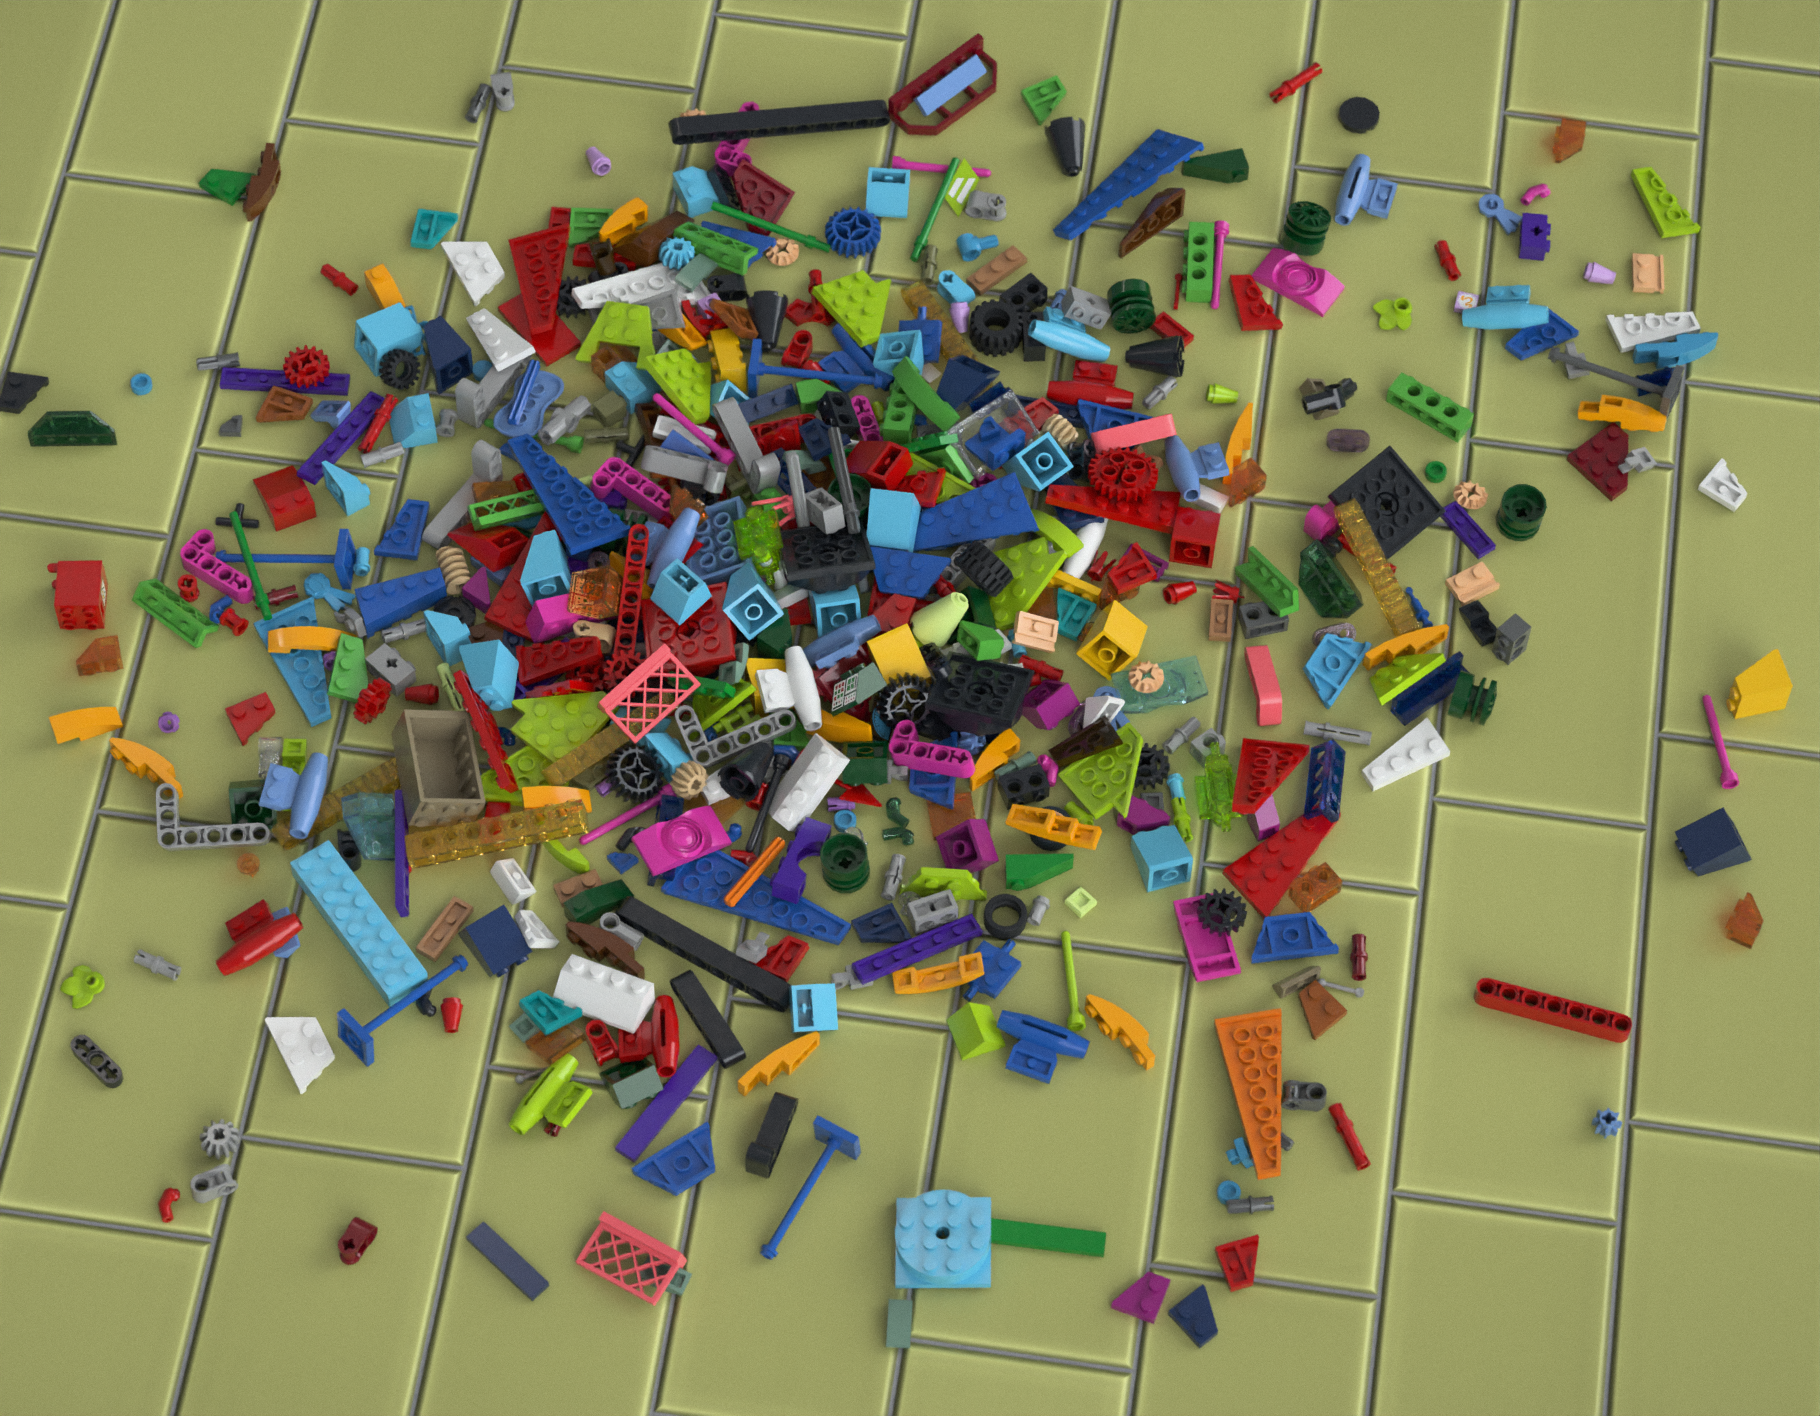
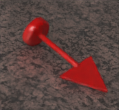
(856, 794)

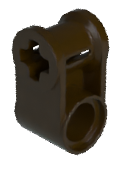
(603, 257)

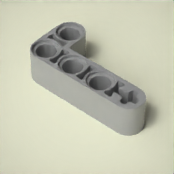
(685, 467)

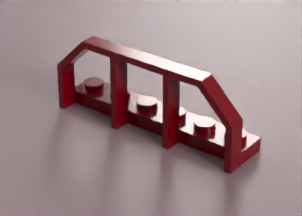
(905, 96)

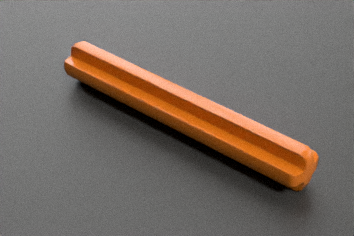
(754, 872)

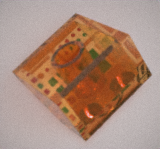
(595, 592)

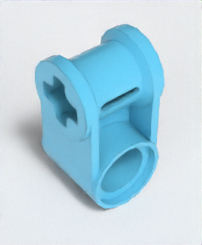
(953, 288)

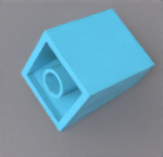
(383, 332)
(1039, 463)
(892, 519)
(546, 568)
(750, 602)
(834, 609)
(491, 672)
(1161, 857)

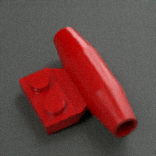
(1091, 383)
(256, 936)
(654, 1037)

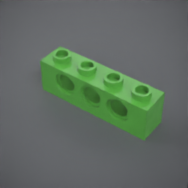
(1199, 262)
(1429, 407)
(898, 417)

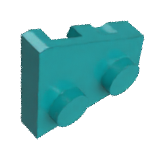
(1073, 613)
(548, 1012)

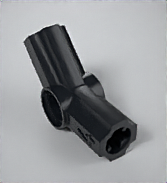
(1331, 398)

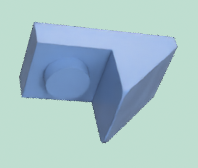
(332, 412)

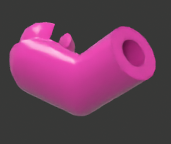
(1534, 191)
(1049, 767)

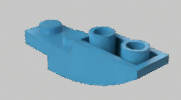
(1681, 351)

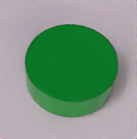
(1435, 472)

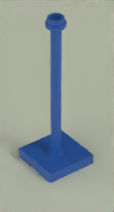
(758, 369)
(343, 559)
(358, 1037)
(835, 1139)

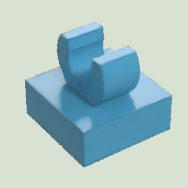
(1240, 1154)

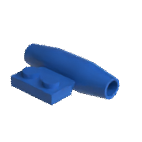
(852, 360)
(1039, 1044)

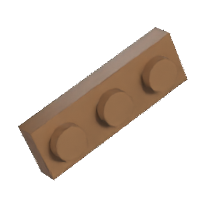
(996, 270)
(444, 929)

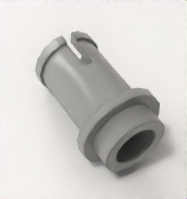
(1039, 907)

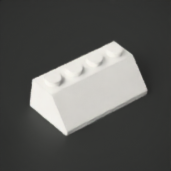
(807, 783)
(605, 993)

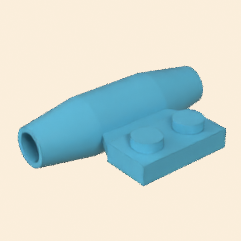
(1506, 309)
(1067, 336)

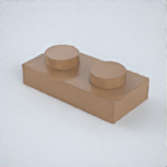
(1220, 620)
(575, 885)

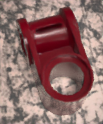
(356, 1240)

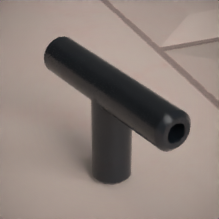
(633, 451)
(246, 523)

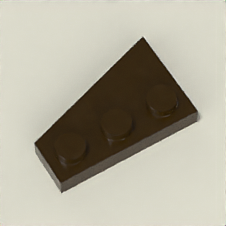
(1086, 742)

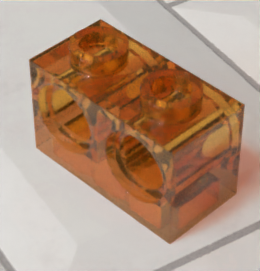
(1318, 891)

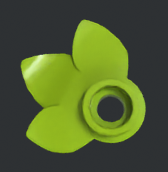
(1392, 314)
(80, 987)

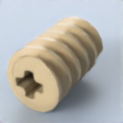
(453, 568)

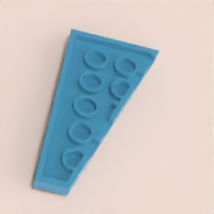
(300, 668)

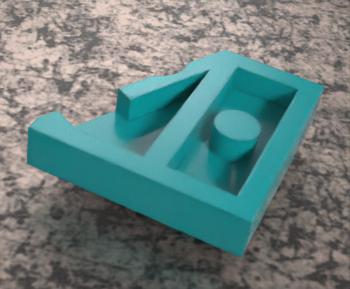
(431, 227)

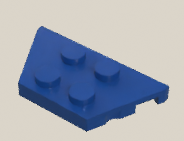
(759, 241)
(1101, 417)
(907, 572)
(935, 786)
(1291, 938)
(680, 1163)

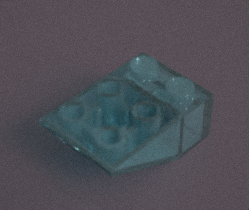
(371, 824)

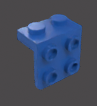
(998, 449)

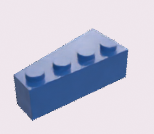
(398, 599)

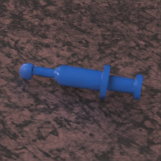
(1421, 614)

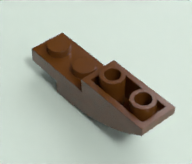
(264, 185)
(647, 417)
(602, 944)

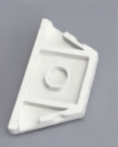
(474, 266)
(301, 1047)

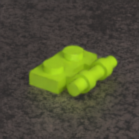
(740, 713)

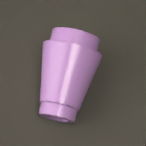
(599, 162)
(1597, 273)
(960, 316)

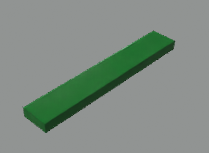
(1048, 1237)

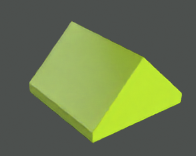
(975, 1030)

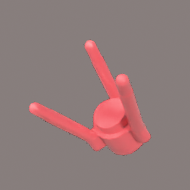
(786, 505)

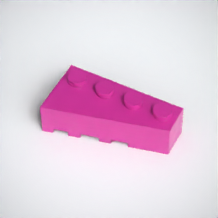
(551, 619)

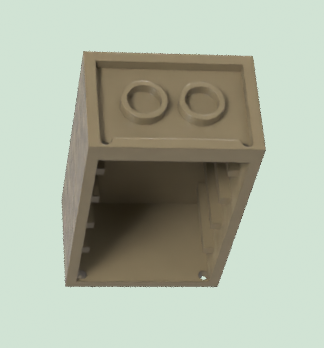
(437, 767)

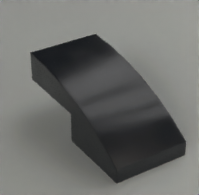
(1478, 622)

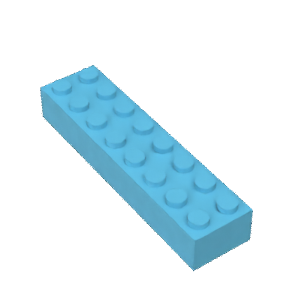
(358, 923)

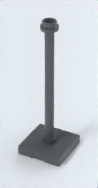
(1667, 393)

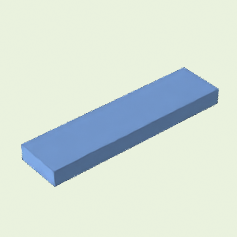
(950, 85)

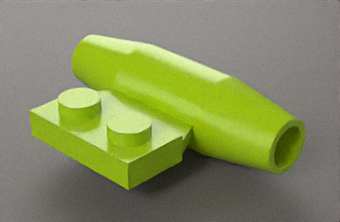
(551, 1097)

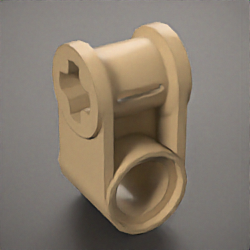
(604, 632)

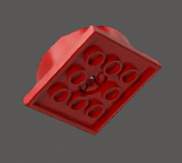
(709, 630)

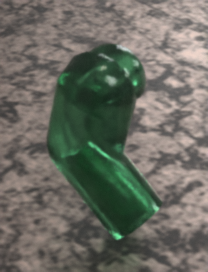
(893, 812)
(898, 832)

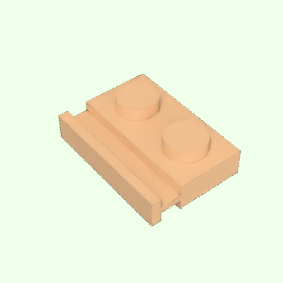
(1647, 273)
(1472, 584)
(1035, 632)

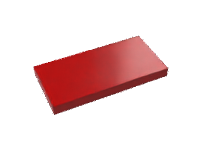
(549, 345)

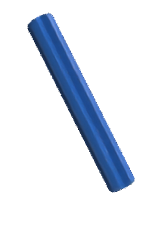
(523, 392)

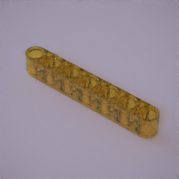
(952, 342)
(1376, 567)
(601, 744)
(378, 780)

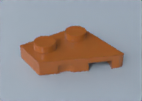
(735, 318)
(284, 406)
(1320, 1008)

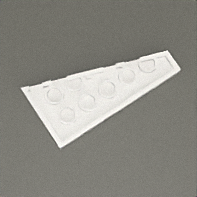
(636, 287)

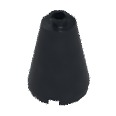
(1067, 143)
(767, 314)
(1158, 356)
(746, 772)

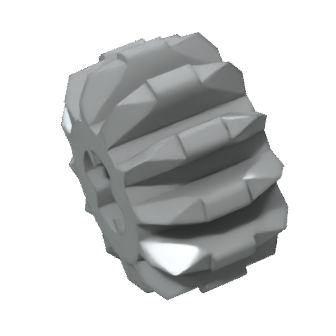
(217, 1131)

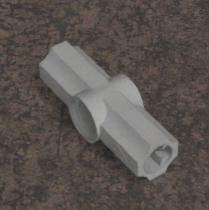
(564, 420)

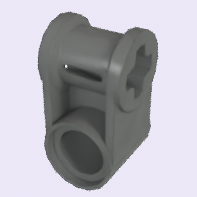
(1302, 1095)

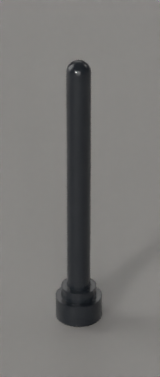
(780, 765)

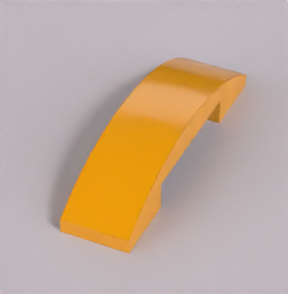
(304, 637)
(938, 977)

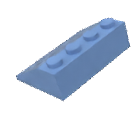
(719, 553)

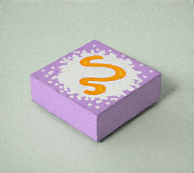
(1465, 301)

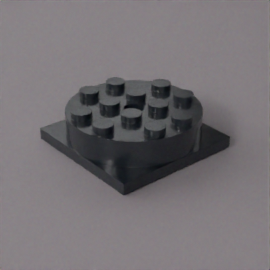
(1395, 487)
(825, 560)
(980, 695)

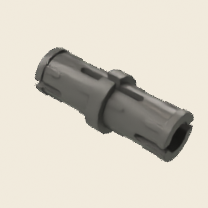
(474, 110)

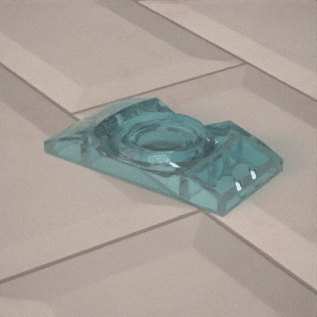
(1181, 685)

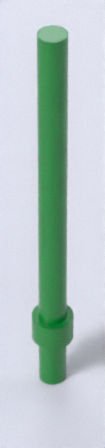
(921, 240)
(809, 241)
(261, 598)

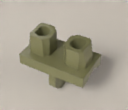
(738, 488)

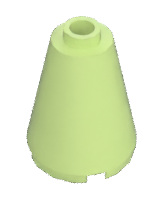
(938, 620)

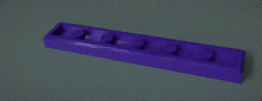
(265, 379)
(341, 438)
(401, 860)
(916, 949)
(666, 1103)

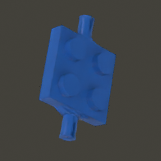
(930, 333)
(998, 970)

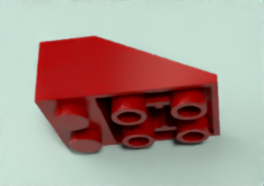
(880, 463)
(492, 546)

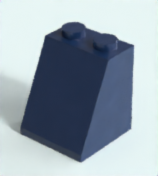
(447, 354)
(964, 381)
(1712, 844)
(496, 942)

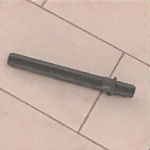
(850, 510)

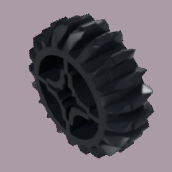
(893, 698)
(625, 781)

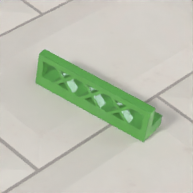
(713, 246)
(511, 515)
(1268, 583)
(173, 611)

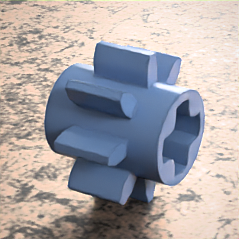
(971, 742)
(1603, 1128)

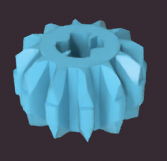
(676, 253)

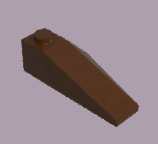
(1159, 213)
(644, 244)

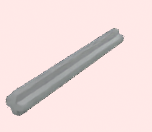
(797, 489)

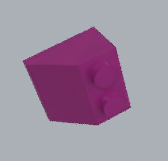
(1049, 704)
(968, 846)

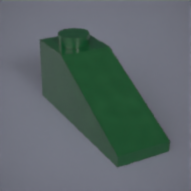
(1220, 167)
(593, 903)

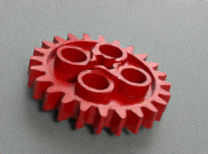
(1110, 467)

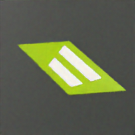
(961, 187)

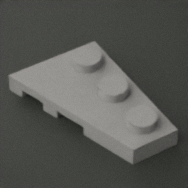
(664, 310)

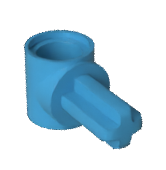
(971, 246)

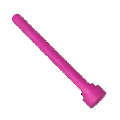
(899, 163)
(1221, 230)
(725, 456)
(1728, 777)
(628, 815)

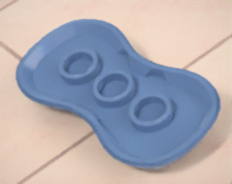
(544, 392)

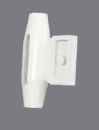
(1091, 537)
(793, 688)

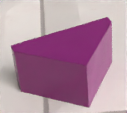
(477, 590)

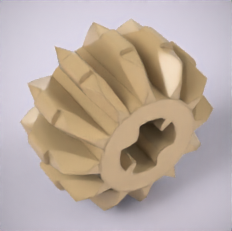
(1060, 430)
(689, 780)

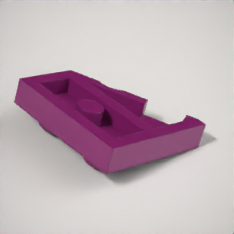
(1143, 1297)

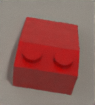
(285, 498)

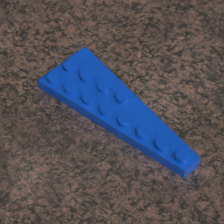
(1137, 173)
(570, 505)
(976, 515)
(712, 877)

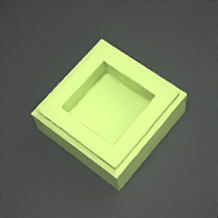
(1080, 902)

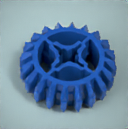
(843, 224)

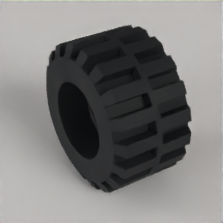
(997, 314)
(984, 568)

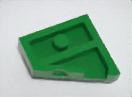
(226, 184)

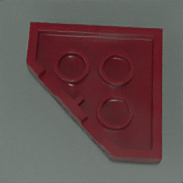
(760, 195)
(1600, 459)
(832, 675)

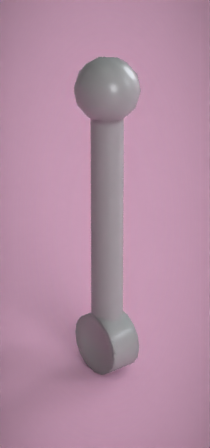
(1359, 992)
(519, 1078)

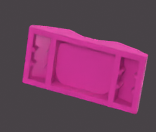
(1298, 281)
(681, 840)
(1207, 954)

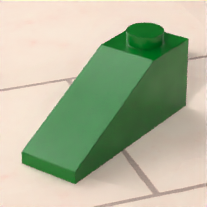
(1029, 870)

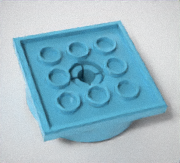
(954, 1262)

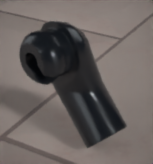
(626, 838)
(425, 1006)

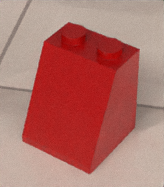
(1194, 537)

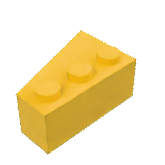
(727, 358)

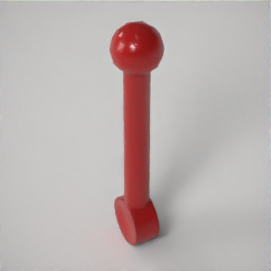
(1178, 277)

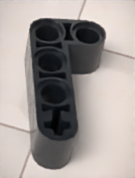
(765, 1150)

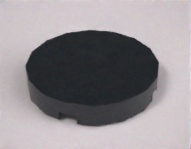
(1359, 115)
(458, 607)

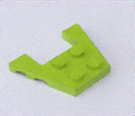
(620, 325)

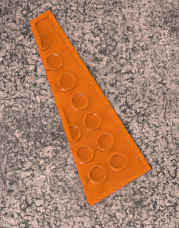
(1254, 1068)

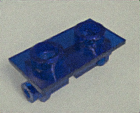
(1659, 378)
(988, 396)

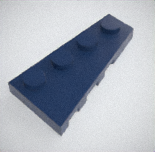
(1071, 518)

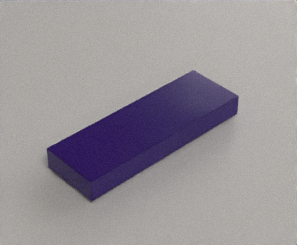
(1467, 530)

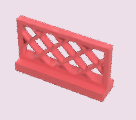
(640, 676)
(645, 1244)

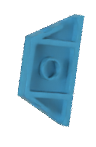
(1333, 665)

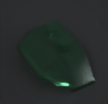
(71, 429)
(1327, 583)

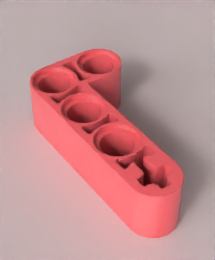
(1134, 433)
(1264, 685)

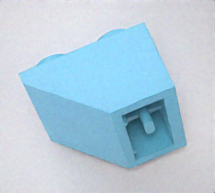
(888, 192)
(679, 592)
(813, 1007)

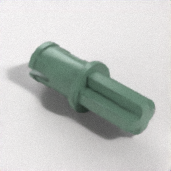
(1016, 764)

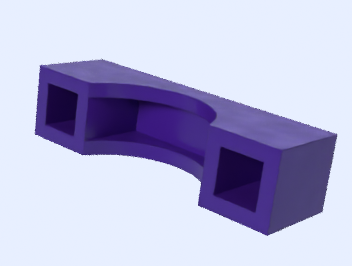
(791, 879)

